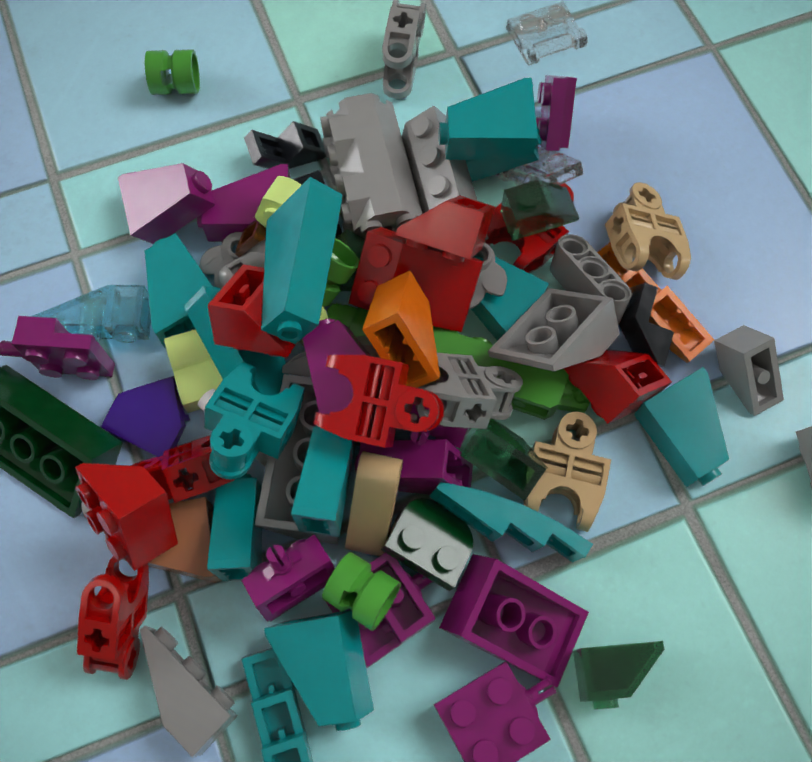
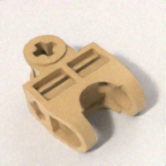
(646, 233)
(572, 469)

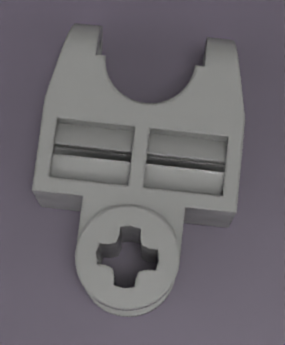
(402, 46)
(472, 391)

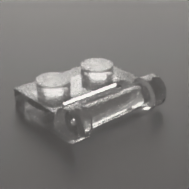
(542, 26)
(550, 167)

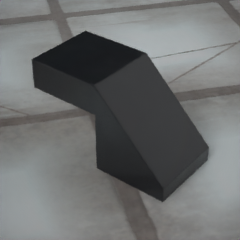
(294, 146)
(638, 331)

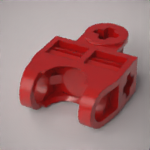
(535, 248)
(378, 402)
(171, 472)
(112, 620)

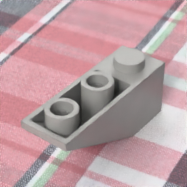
(185, 701)

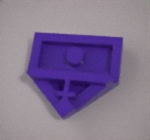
(148, 416)

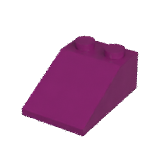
(514, 618)

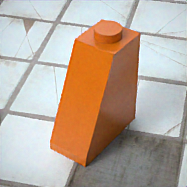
(403, 329)

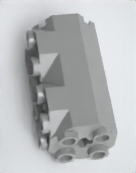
(369, 165)

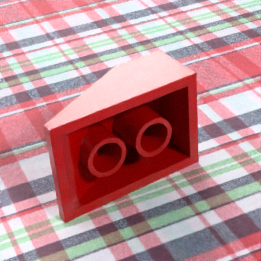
(445, 282)

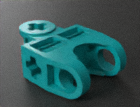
(248, 422)

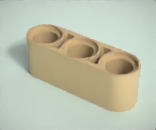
(373, 503)

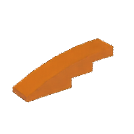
(667, 311)

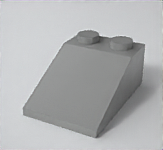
(560, 331)

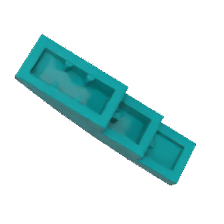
(497, 515)
(276, 709)

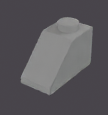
(750, 367)

